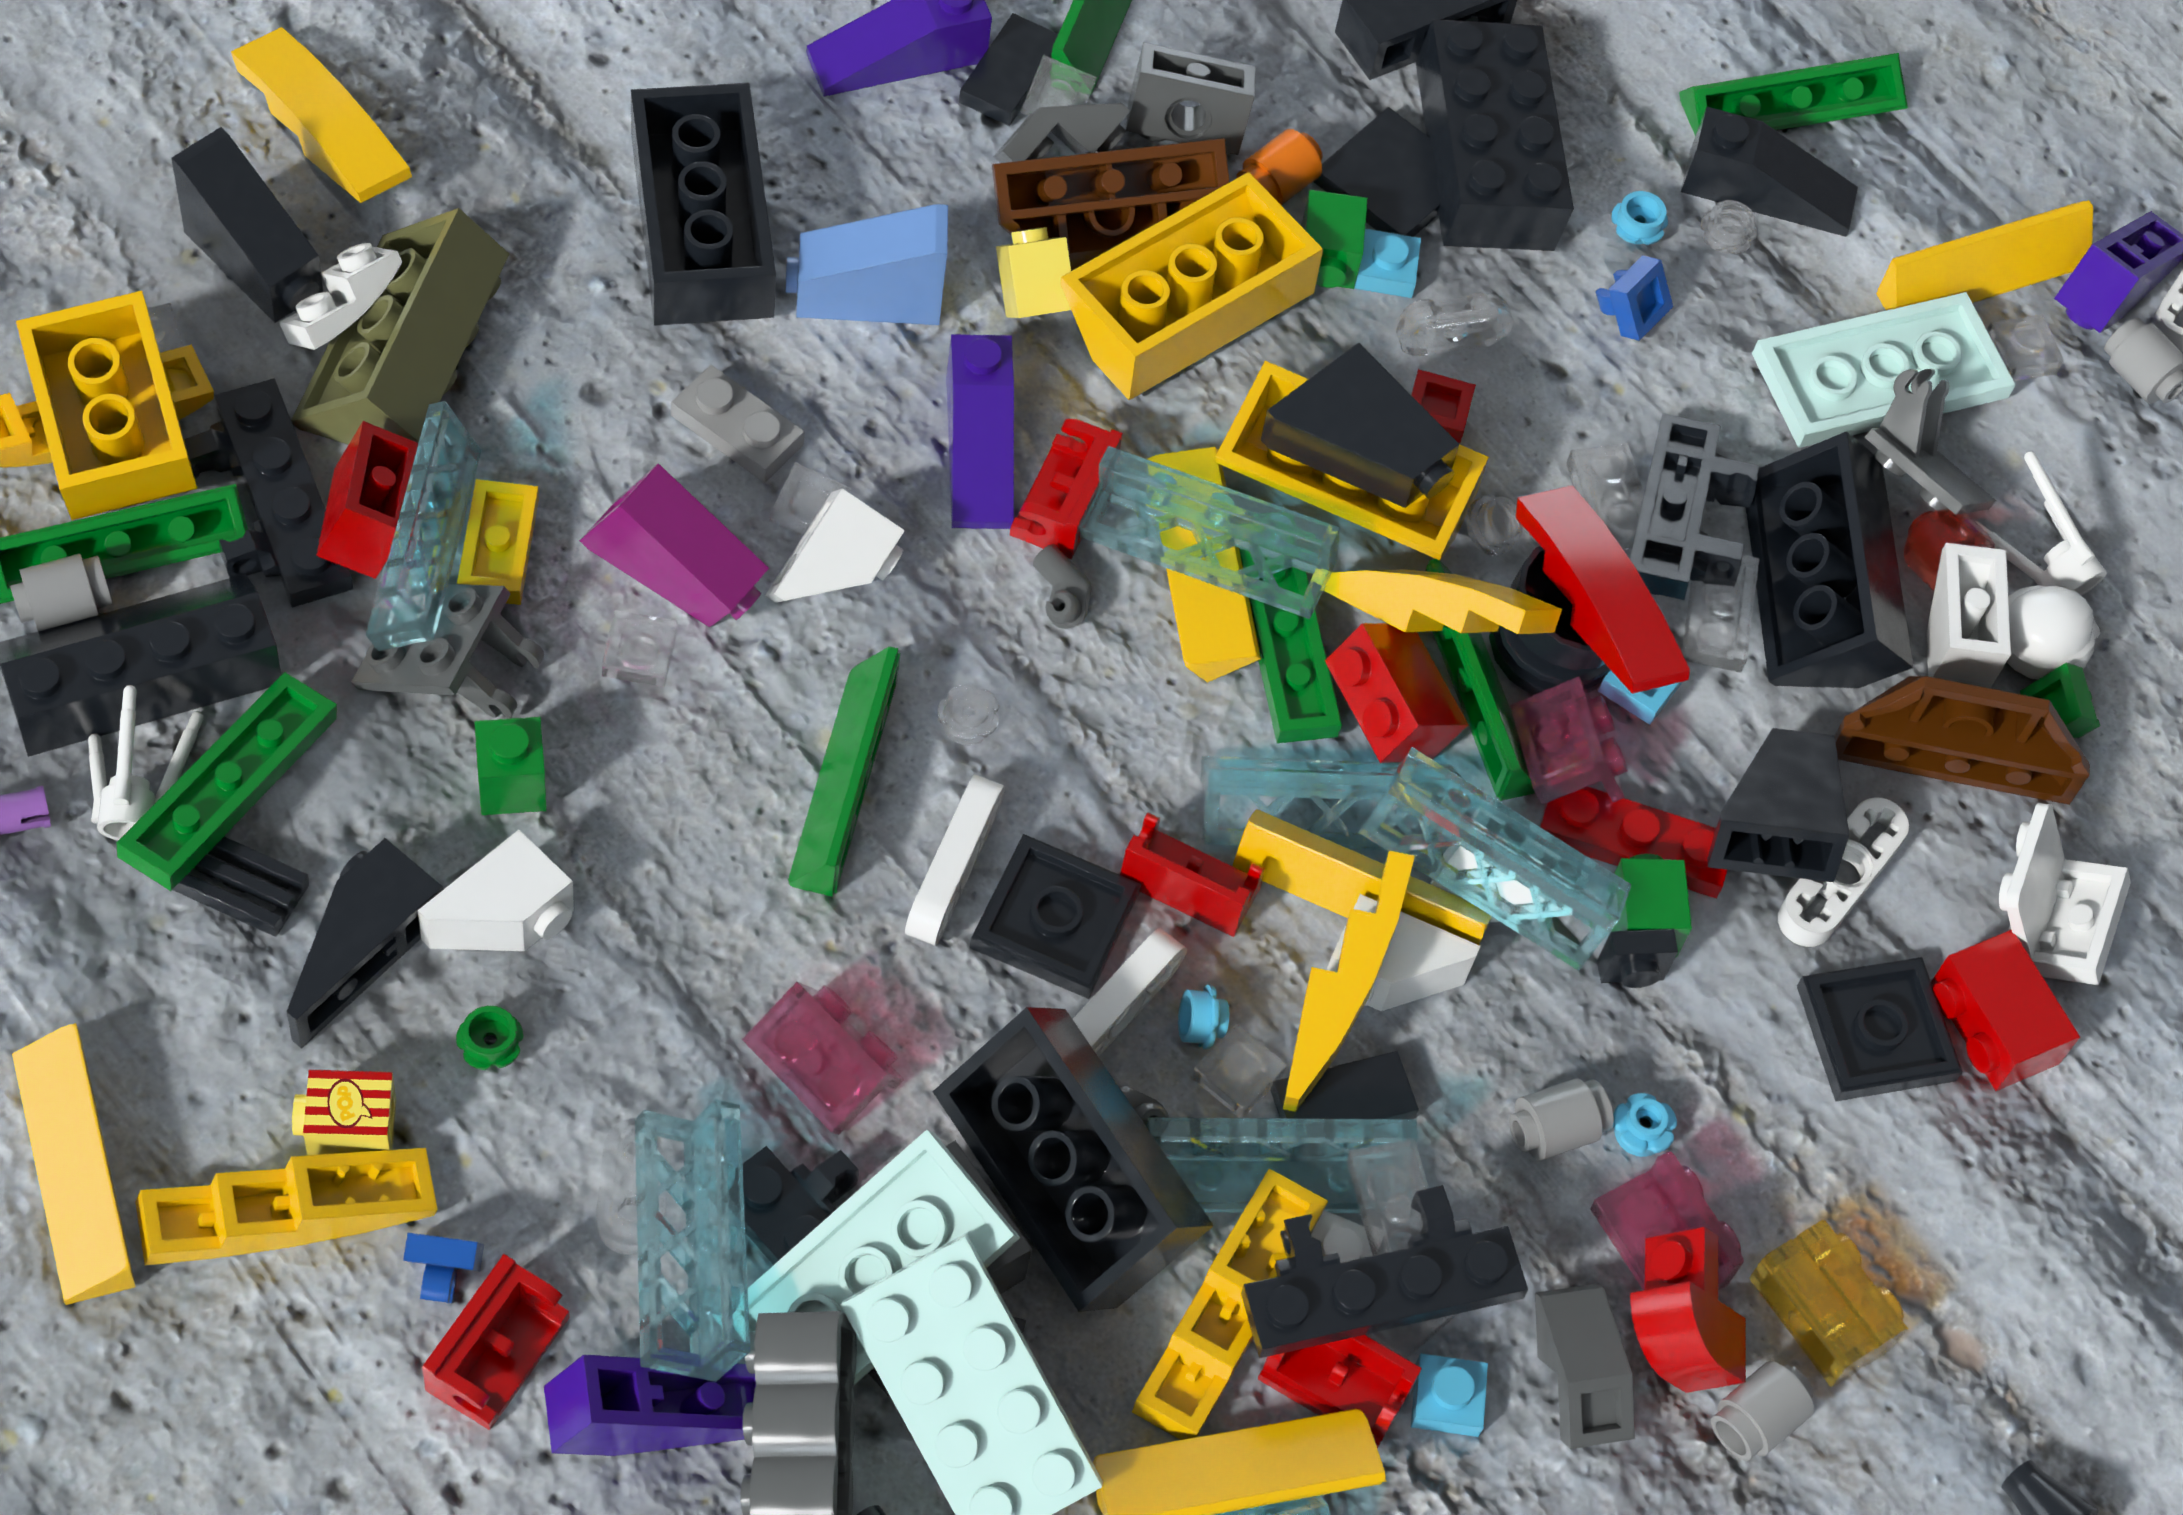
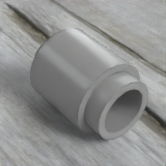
(2146, 361)
(61, 591)
(1561, 1118)
(1763, 1410)

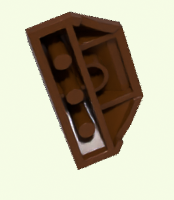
(1107, 194)
(1966, 738)

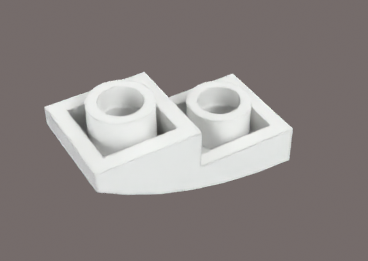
(352, 290)

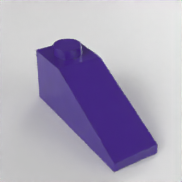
(901, 43)
(2120, 272)
(981, 431)
(629, 1409)

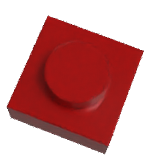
(1445, 400)

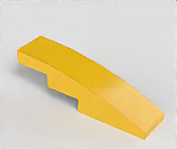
(322, 114)
(1432, 599)
(1338, 997)
(286, 1207)
(1216, 1325)

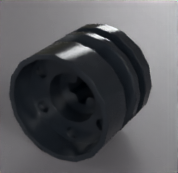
(1545, 659)

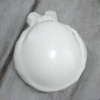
(2049, 630)

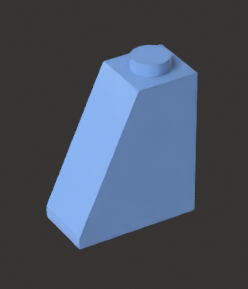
(873, 269)

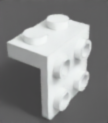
(2061, 906)

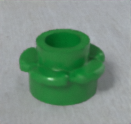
(486, 1022)

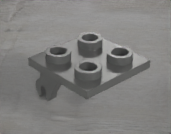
(1910, 442)
(443, 664)

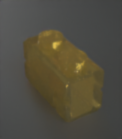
(1829, 1302)

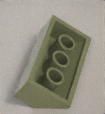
(412, 335)

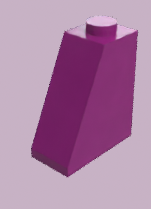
(677, 549)

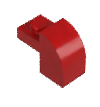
(1678, 1316)

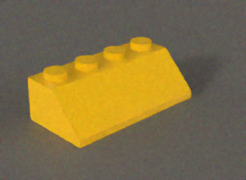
(1191, 284)
(1424, 525)

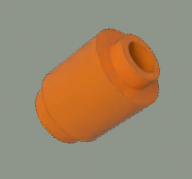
(1285, 164)

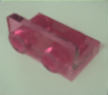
(1568, 742)
(823, 1055)
(1659, 1204)

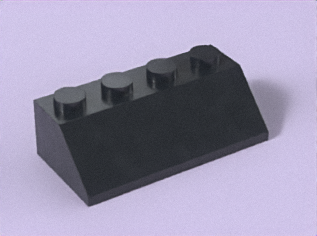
(1828, 569)
(172, 649)

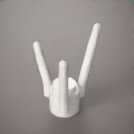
(2071, 561)
(128, 795)

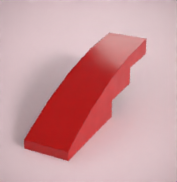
(1607, 593)

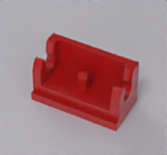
(1064, 487)
(1190, 878)
(495, 1343)
(1345, 1377)

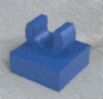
(1637, 297)
(442, 1260)

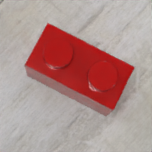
(366, 499)
(1395, 692)
(2003, 1010)

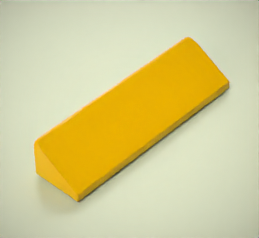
(1992, 259)
(1211, 621)
(1337, 876)
(72, 1167)
(1242, 1467)

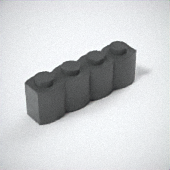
(800, 1415)

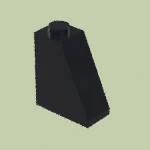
(244, 226)
(1363, 431)
(1785, 811)

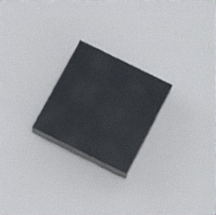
(1390, 167)
(1055, 916)
(1879, 1029)

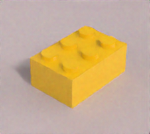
(106, 405)

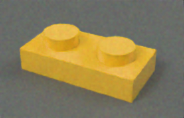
(499, 536)

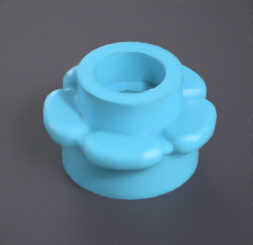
(1640, 218)
(1202, 1017)
(1638, 1139)

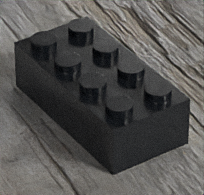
(1494, 135)
(702, 204)
(1072, 1159)

